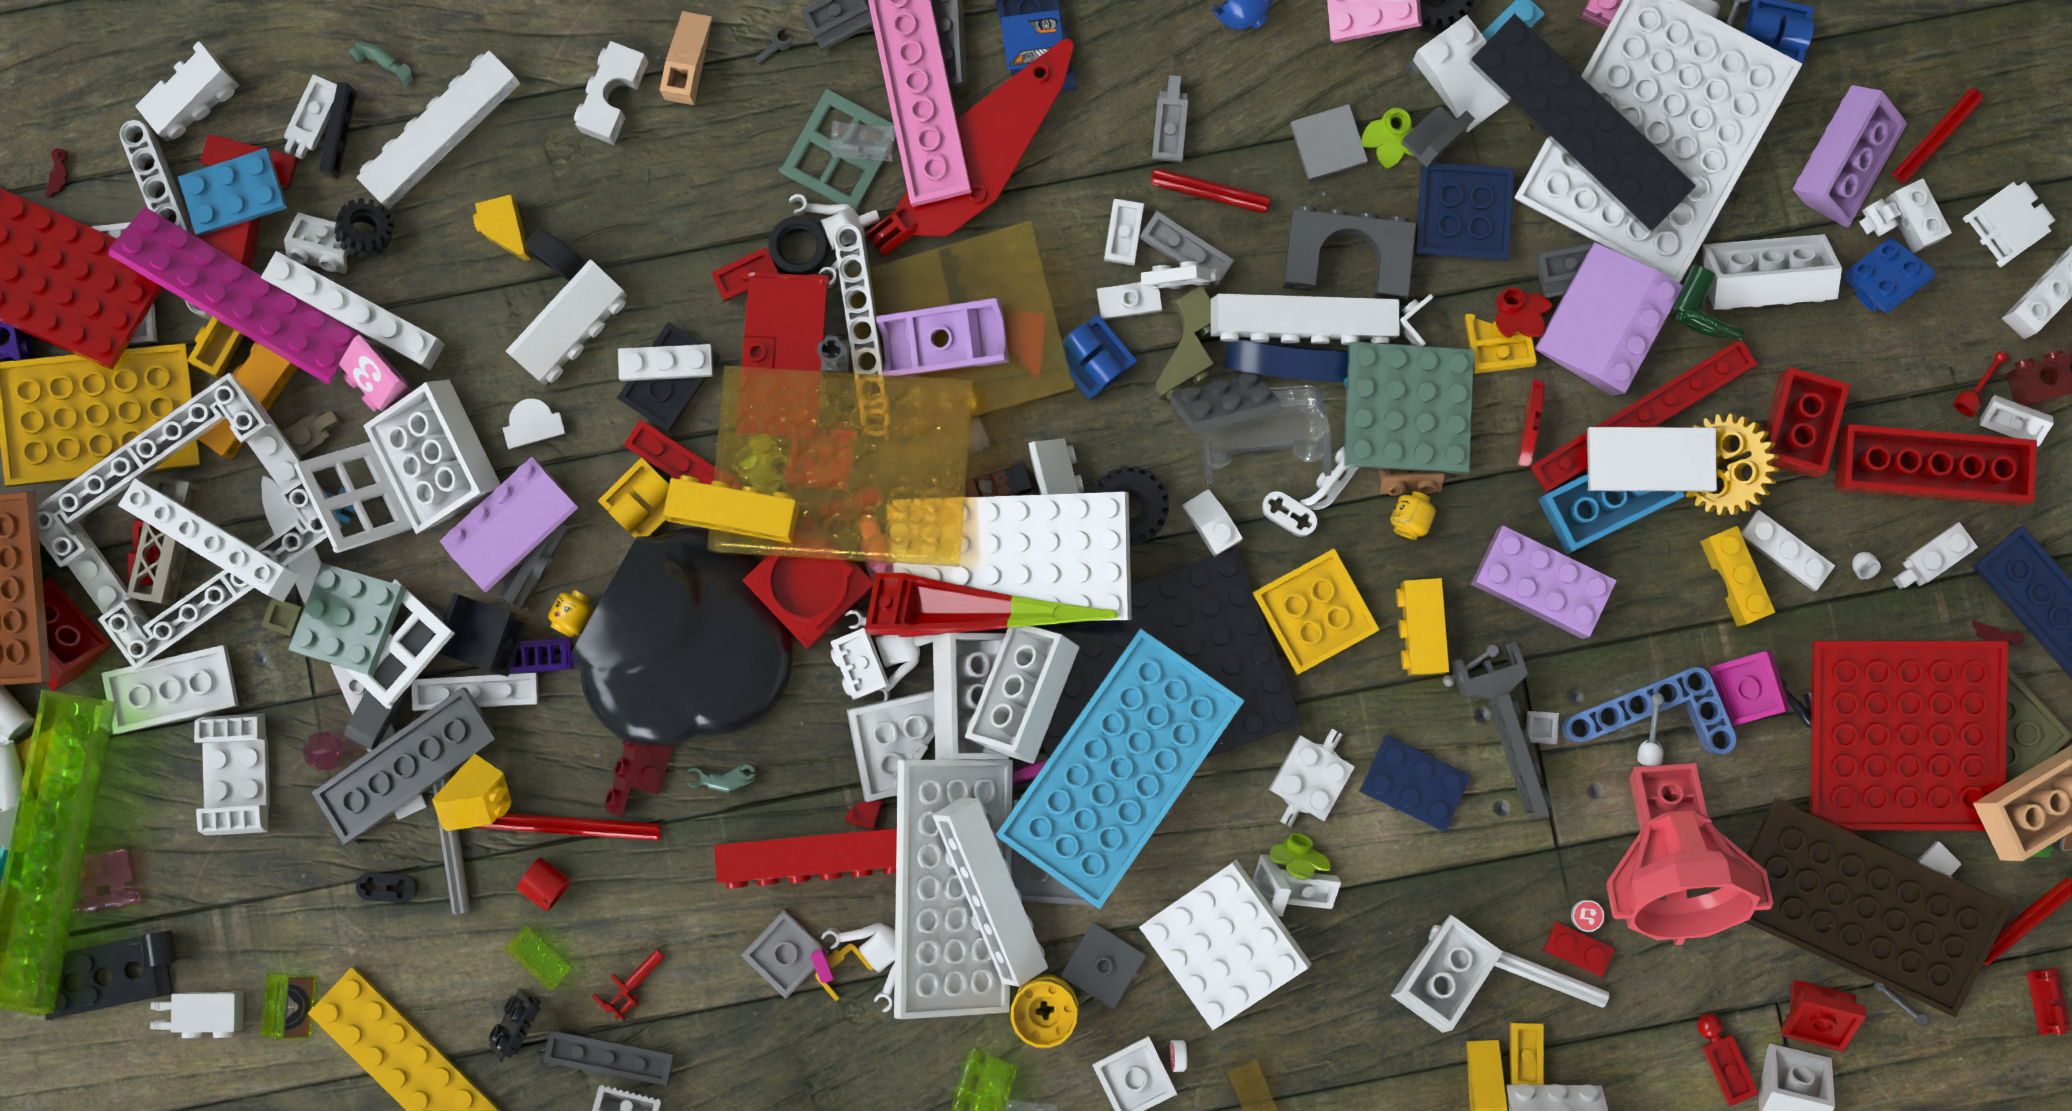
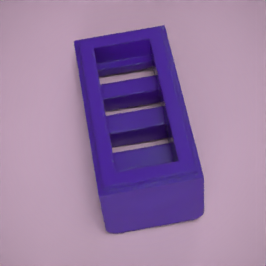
(565, 648)

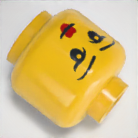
(570, 613)

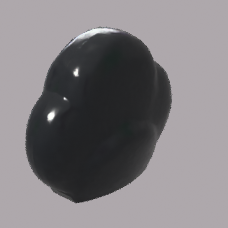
(681, 644)

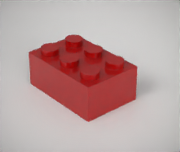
(1805, 421)

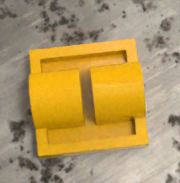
(638, 500)

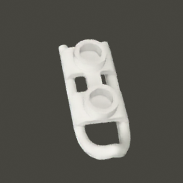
(1330, 484)

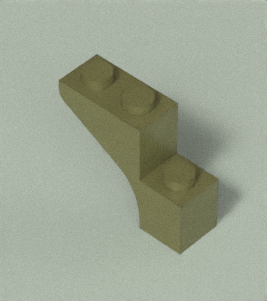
(1190, 359)

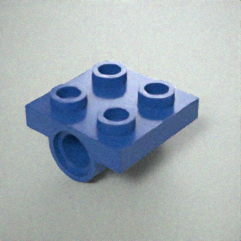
(1781, 26)
(1887, 276)
(1096, 357)

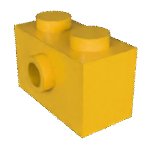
(215, 347)

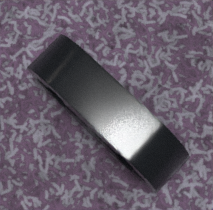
(387, 879)

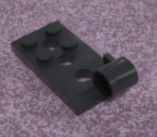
(150, 950)

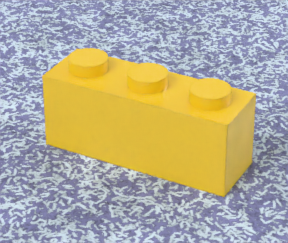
(1423, 627)

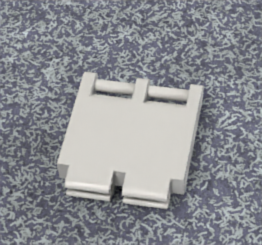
(2010, 221)

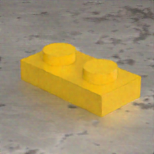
(1526, 1053)

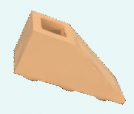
(686, 58)

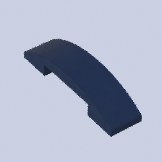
(1287, 361)

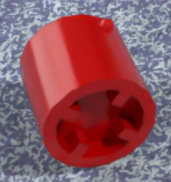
(543, 884)

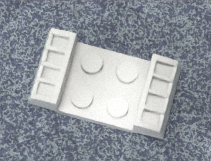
(234, 774)

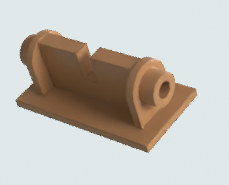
(1400, 481)

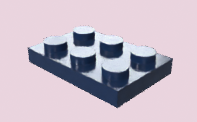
(1415, 783)

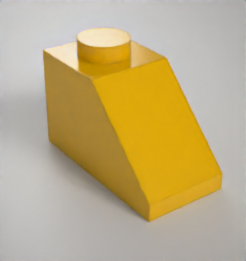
(502, 224)

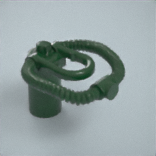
(1690, 301)

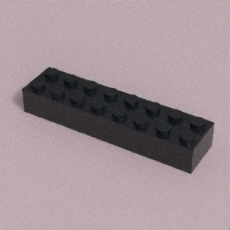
(1582, 124)

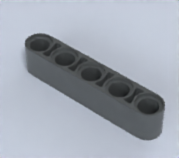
(371, 717)

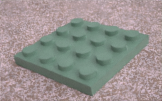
(1408, 407)

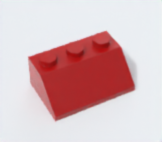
(71, 637)

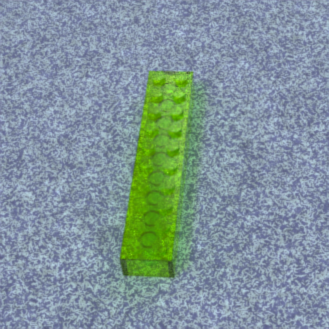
(49, 846)

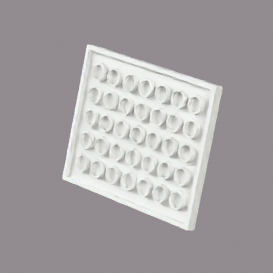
(1697, 97)

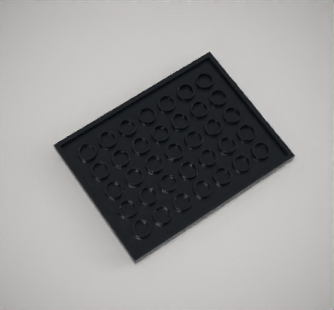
(1208, 620)

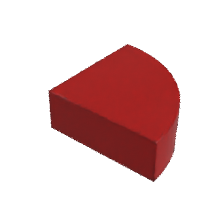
(865, 814)

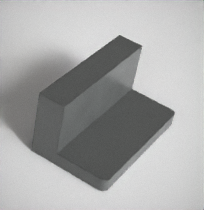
(1435, 134)

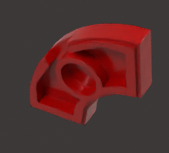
(1531, 423)

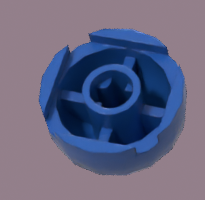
(1242, 13)

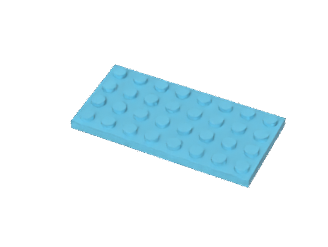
(1119, 769)

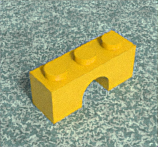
(1746, 592)

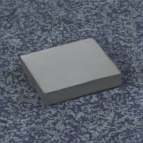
(1328, 142)
(783, 953)

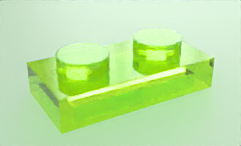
(539, 958)

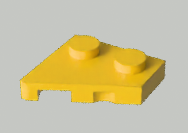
(1494, 350)

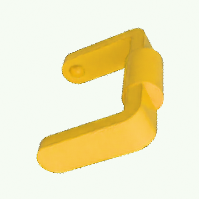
(835, 958)

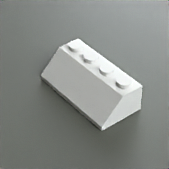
(1772, 271)
(568, 323)
(1053, 467)
(960, 674)
(1022, 692)

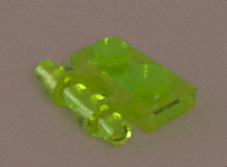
(992, 1087)

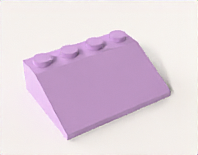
(1608, 319)

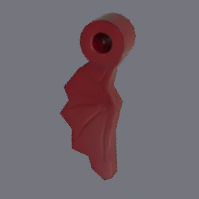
(58, 175)
(1994, 633)

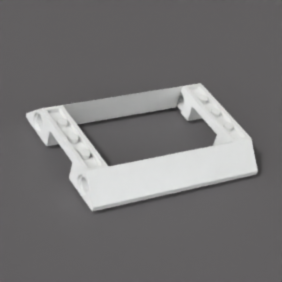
(71, 546)

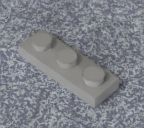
(1183, 245)

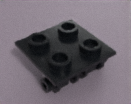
(504, 1036)

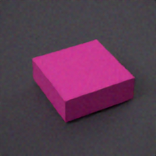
(822, 965)

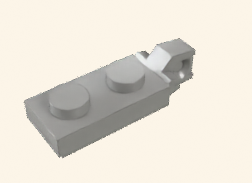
(1170, 123)

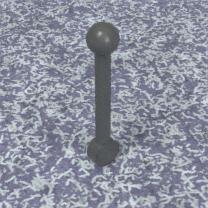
(1919, 1018)

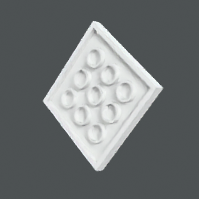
(1225, 945)

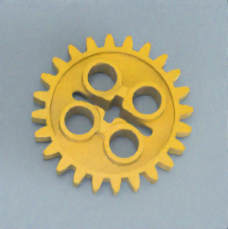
(1736, 490)

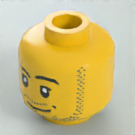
(1413, 515)

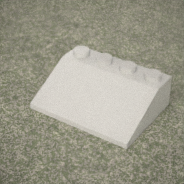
(432, 455)

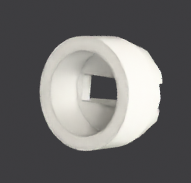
(1865, 565)

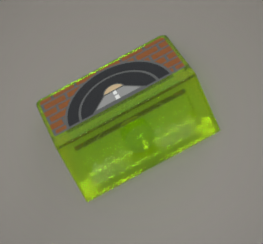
(286, 1006)

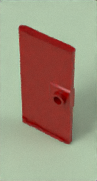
(784, 321)

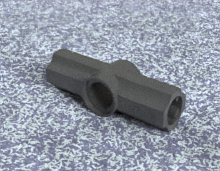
(834, 355)
(532, 569)

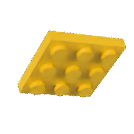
(1315, 611)

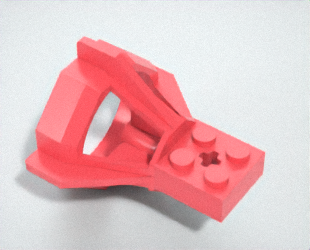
(1679, 853)

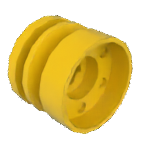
(1032, 1024)

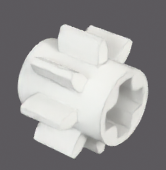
(1880, 217)

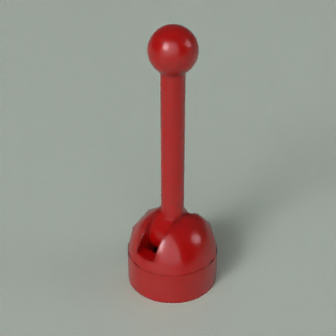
(1968, 401)

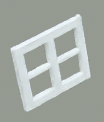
(352, 497)
(414, 664)

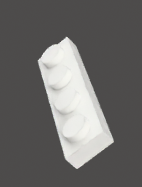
(486, 690)

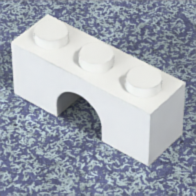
(616, 68)

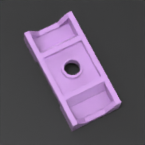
(974, 334)

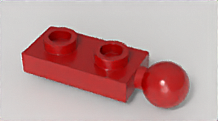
(1725, 1061)

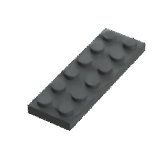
(405, 765)

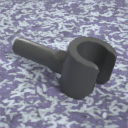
(775, 45)

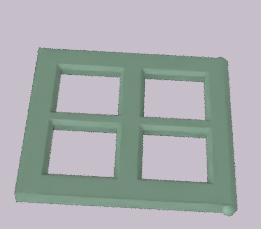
(811, 135)

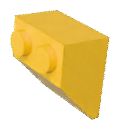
(473, 796)

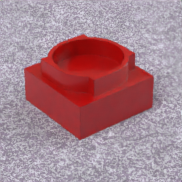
(809, 592)

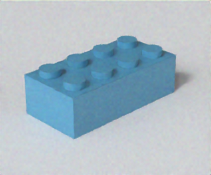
(1587, 515)

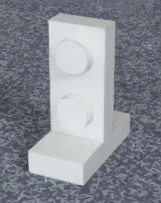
(1282, 888)

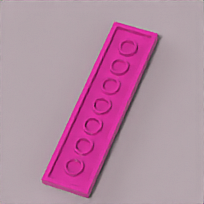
(233, 294)

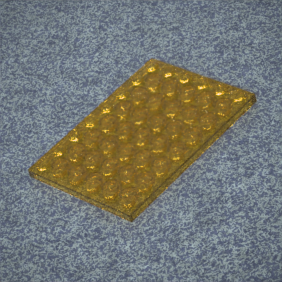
(861, 454)

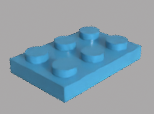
(232, 192)

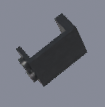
(483, 634)

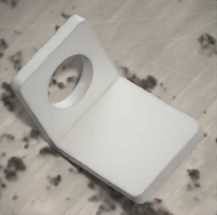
(1405, 328)

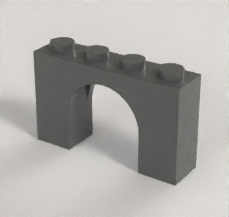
(1389, 239)

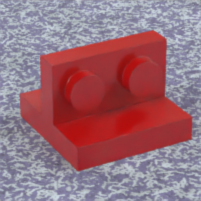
(1822, 1016)

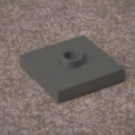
(1103, 965)

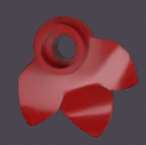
(1523, 316)

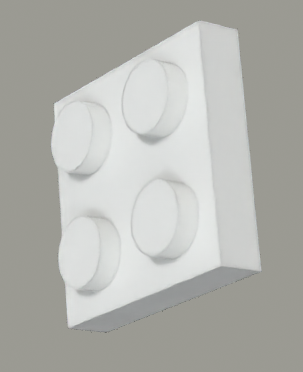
(1134, 1077)

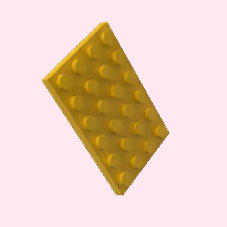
(73, 413)

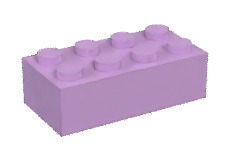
(1543, 582)

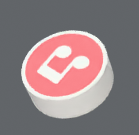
(1587, 915)
(1178, 1055)

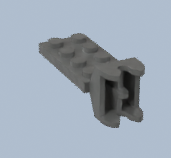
(1515, 741)

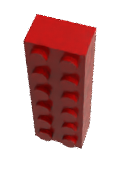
(1935, 465)
(805, 857)

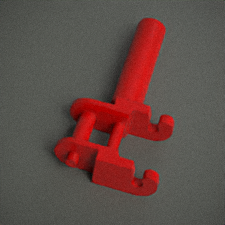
(630, 984)

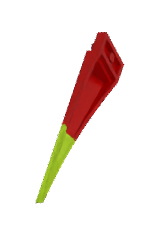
(924, 606)

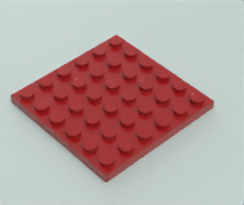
(1907, 732)

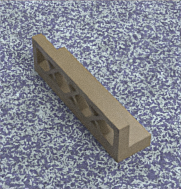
(172, 553)

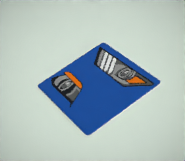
(1029, 36)

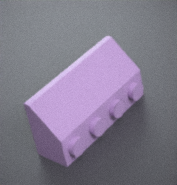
(1850, 154)
(508, 524)

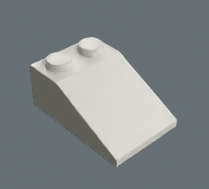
(1448, 70)
(1447, 974)

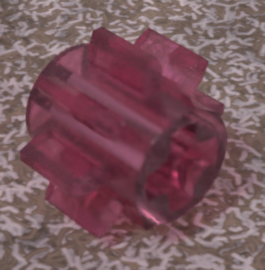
(323, 751)

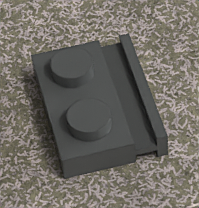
(836, 20)
(1559, 268)

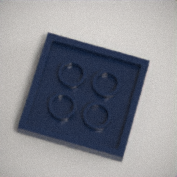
(1464, 211)

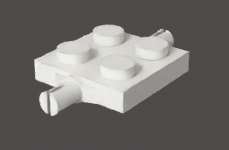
(1311, 778)

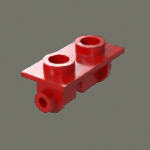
(2048, 1001)

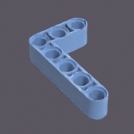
(1680, 693)

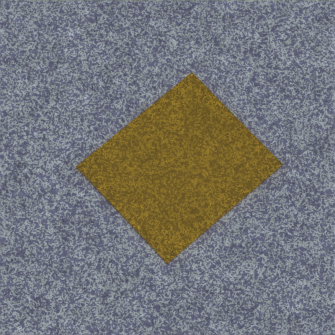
(983, 267)

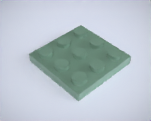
(347, 619)

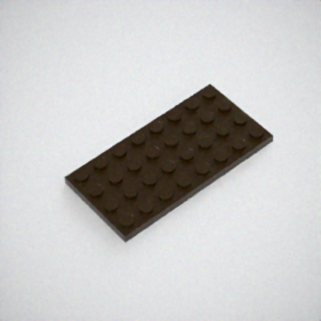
(1874, 908)

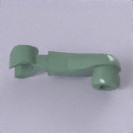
(386, 60)
(728, 782)

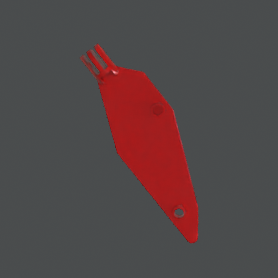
(993, 143)

